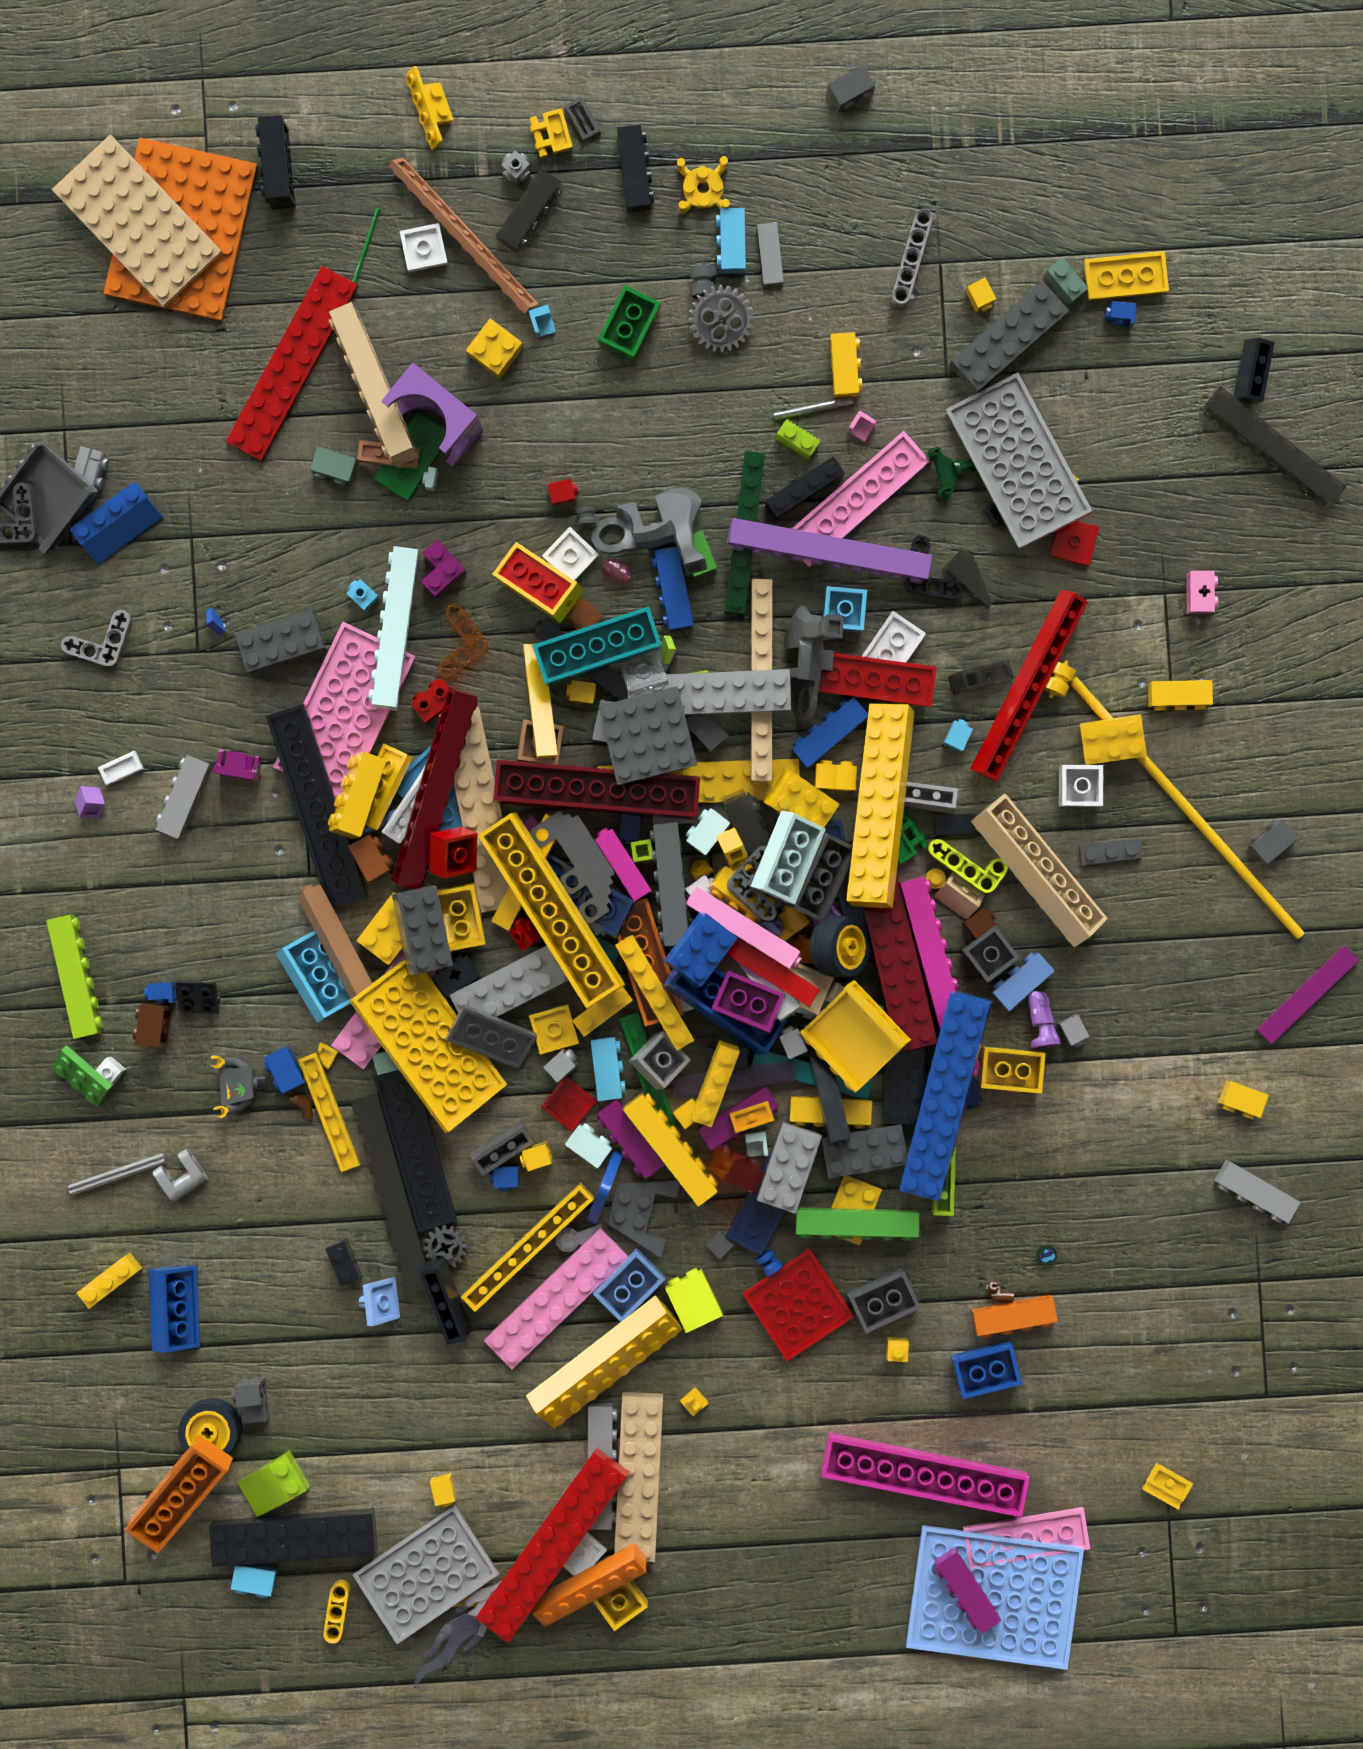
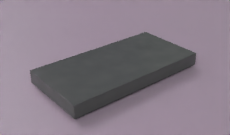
(491, 1036)

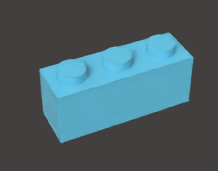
(731, 240)
(607, 1068)

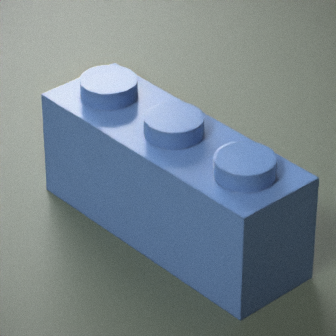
(1022, 980)

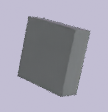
(719, 1244)

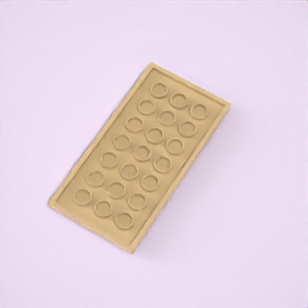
(137, 221)

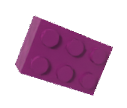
(749, 1002)

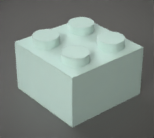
(704, 835)

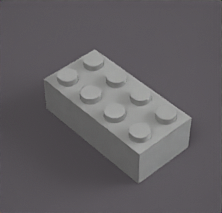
(788, 1167)

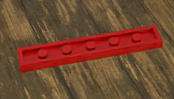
(773, 972)

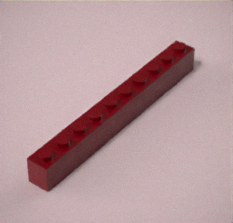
(434, 787)

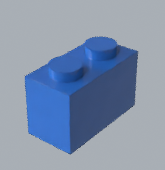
(284, 1069)

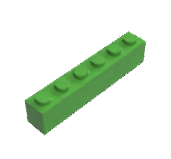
(857, 1223)

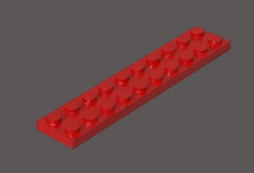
(290, 364)

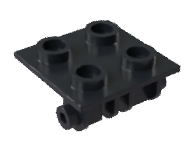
(197, 997)

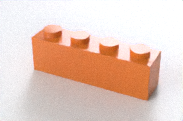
(1014, 1315)

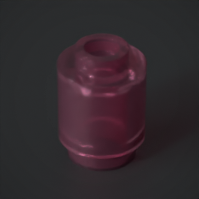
(616, 571)

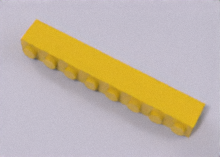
(527, 1247)

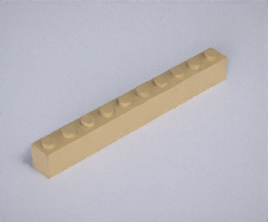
(761, 660)

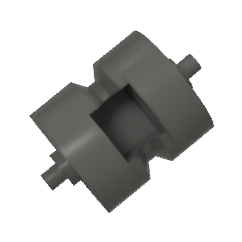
(703, 277)

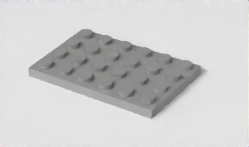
(426, 1574)

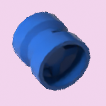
(769, 1262)

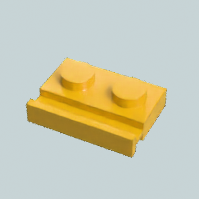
(1167, 1486)

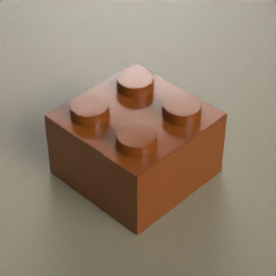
(371, 858)

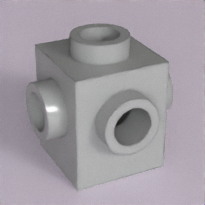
(518, 173)

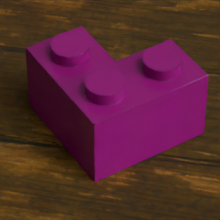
(446, 570)

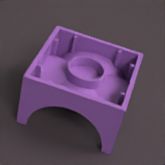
(423, 393)

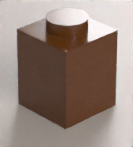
(979, 922)

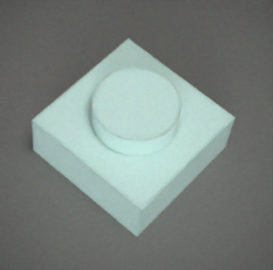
(430, 478)

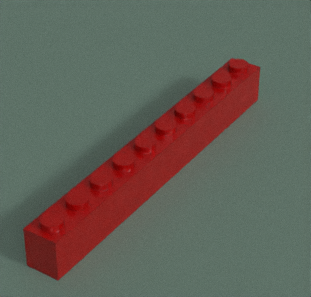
(1029, 685)

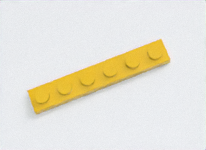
(654, 992)

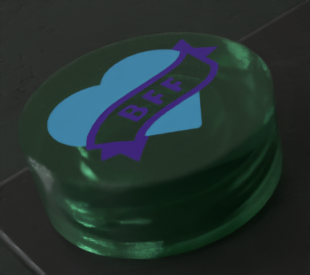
(1046, 1254)

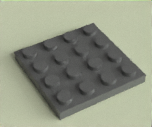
(647, 735)

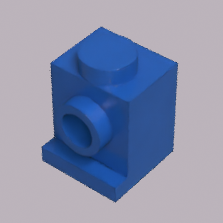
(1121, 313)
(161, 992)

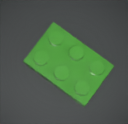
(82, 1076)

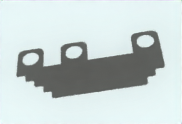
(588, 860)

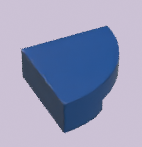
(215, 622)

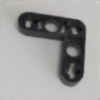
(948, 595)

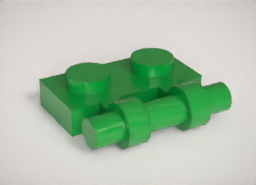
(906, 847)

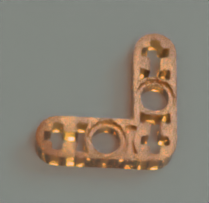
(468, 638)

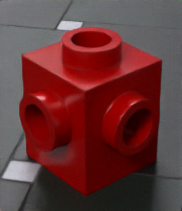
(524, 933)

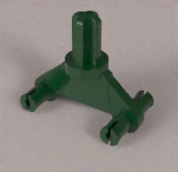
(947, 471)

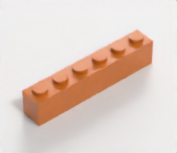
(590, 1584)

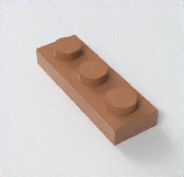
(373, 453)

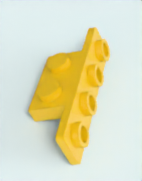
(431, 106)

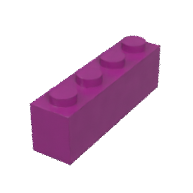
(723, 1128)
(630, 1138)
(968, 1591)

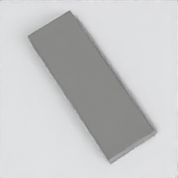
(770, 254)

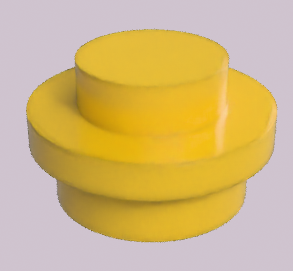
(936, 878)

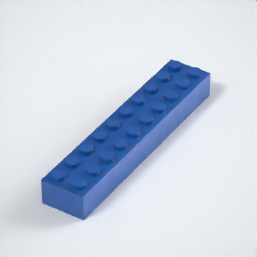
(945, 1095)

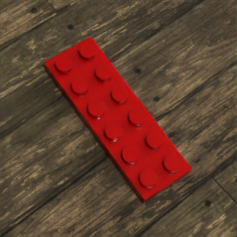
(879, 680)

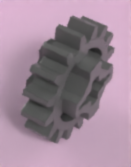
(441, 1237)

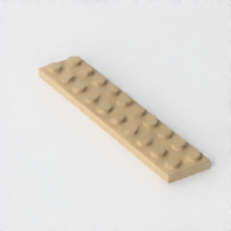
(478, 812)

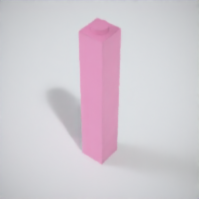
(745, 929)

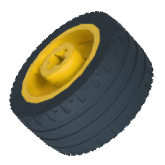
(840, 946)
(215, 1415)

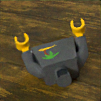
(236, 1084)

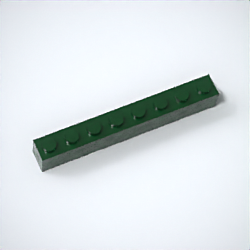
(748, 511)

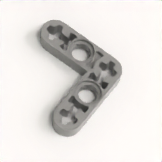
(101, 651)

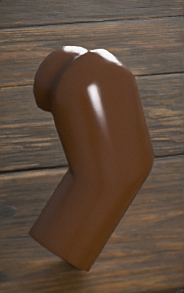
(303, 1103)
(997, 1294)

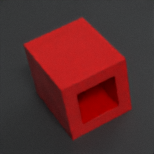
(562, 492)

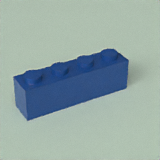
(673, 588)
(830, 732)

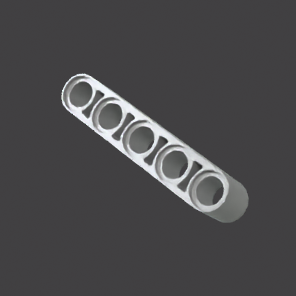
(916, 250)

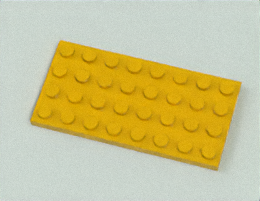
(412, 1027)

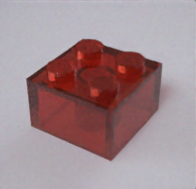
(735, 1168)

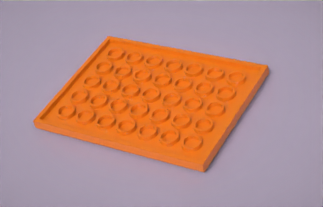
(217, 198)

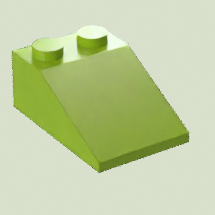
(274, 1484)

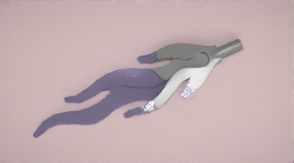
(457, 1631)

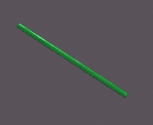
(366, 245)

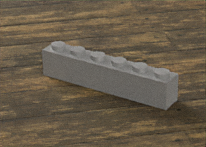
(602, 1436)

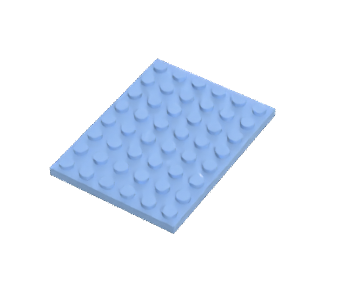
(1030, 1595)

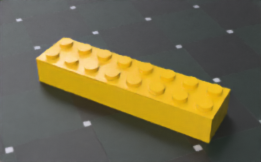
(604, 1362)

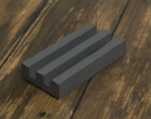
(589, 135)

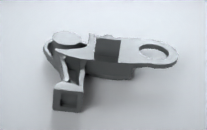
(678, 516)
(807, 636)

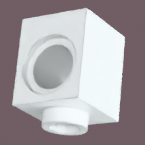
(111, 1070)

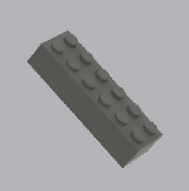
(1009, 338)
(671, 882)

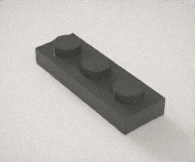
(1110, 851)

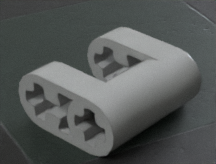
(184, 1184)

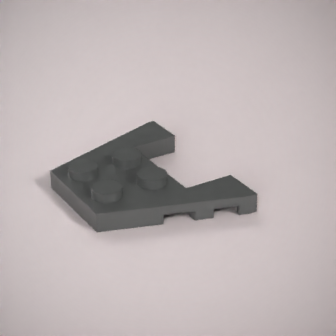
(633, 1208)

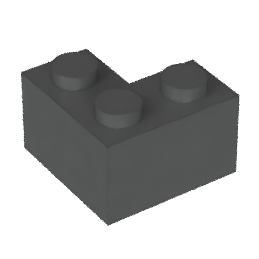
(251, 1400)

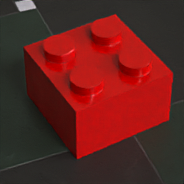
(453, 852)

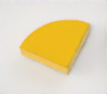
(327, 1054)

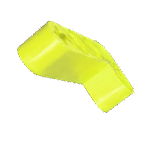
(964, 862)

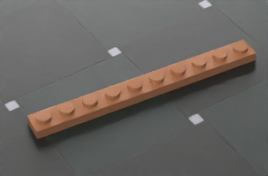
(463, 234)

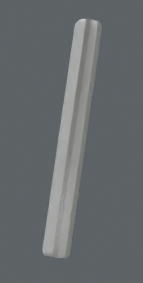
(117, 1174)

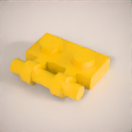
(557, 131)

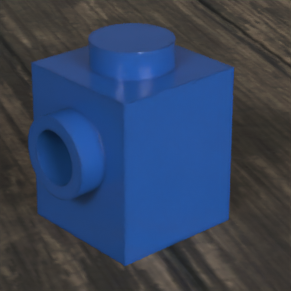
(505, 1177)

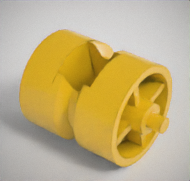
(1058, 681)

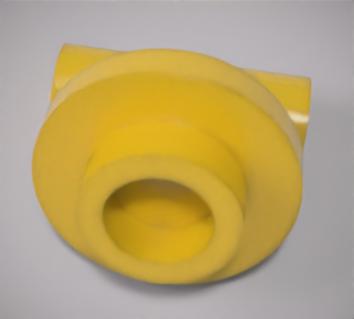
(700, 868)

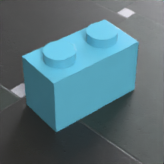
(254, 1579)

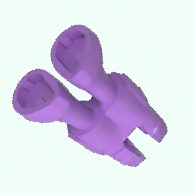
(1043, 1018)

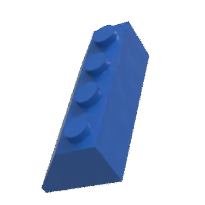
(116, 523)
(174, 1308)

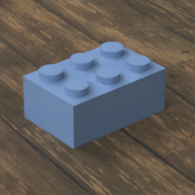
(629, 1285)

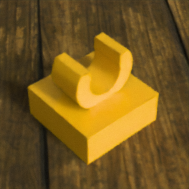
(694, 1401)

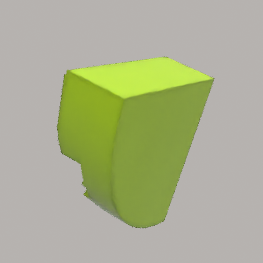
(668, 650)

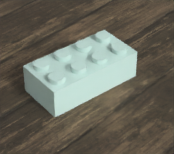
(788, 857)

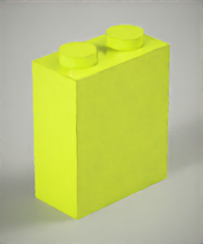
(693, 1300)

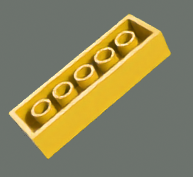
(670, 1148)

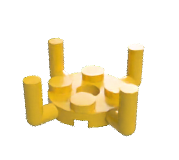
(702, 176)

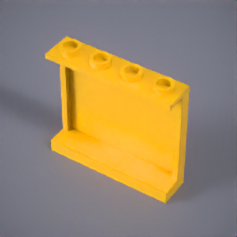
(854, 1036)

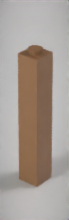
(334, 940)

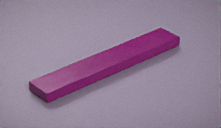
(1307, 994)

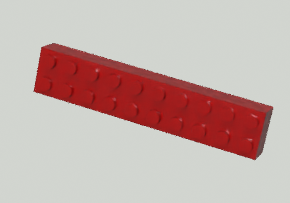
(552, 1545)

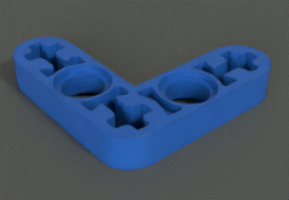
(604, 1187)

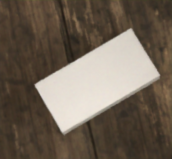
(120, 768)

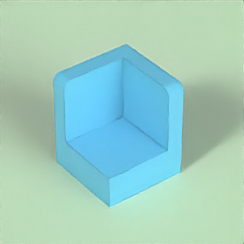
(542, 321)

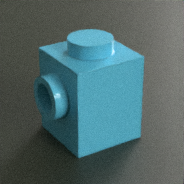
(362, 594)

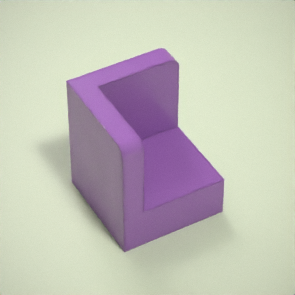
(89, 802)

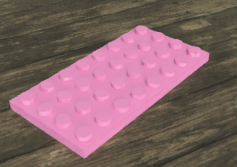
(340, 701)

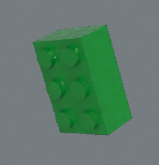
(629, 323)

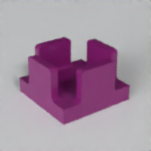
(238, 765)

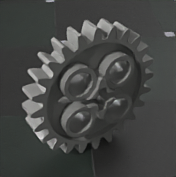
(730, 334)

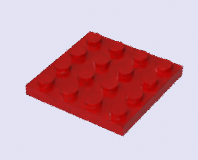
(798, 1304)

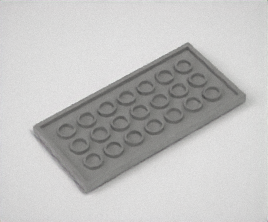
(1018, 461)

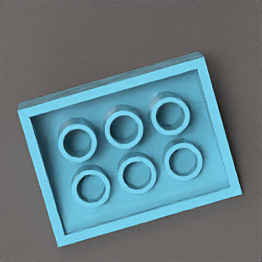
(314, 976)

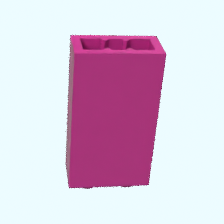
(622, 864)

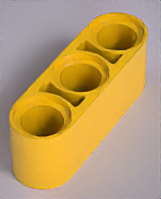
(333, 1620)

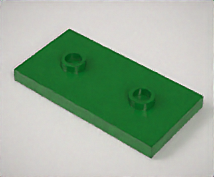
(428, 438)

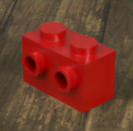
(430, 702)

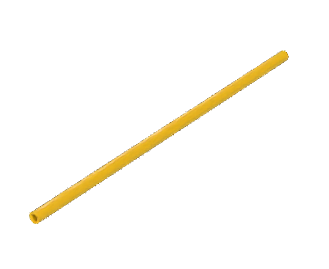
(1200, 823)

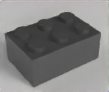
(884, 1300)

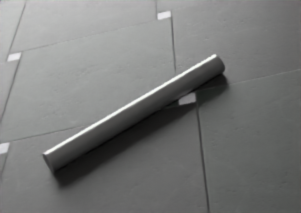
(812, 408)

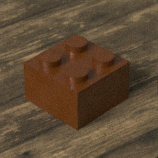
(152, 1025)

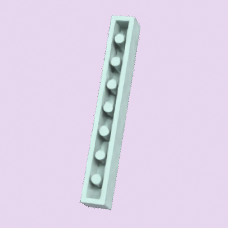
(395, 628)

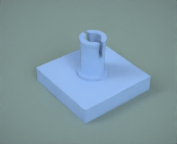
(380, 1301)

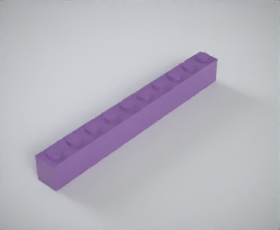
(829, 550)

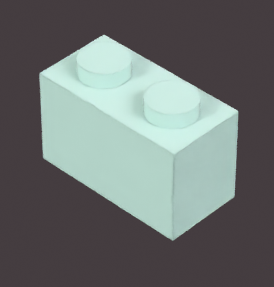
(589, 1145)

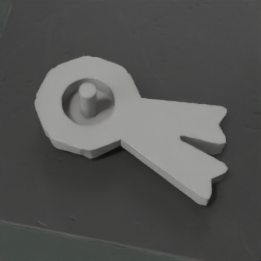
(569, 1239)

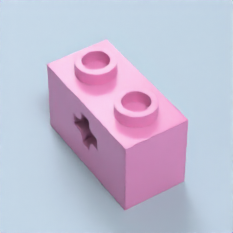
(1196, 601)

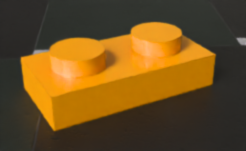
(751, 1116)

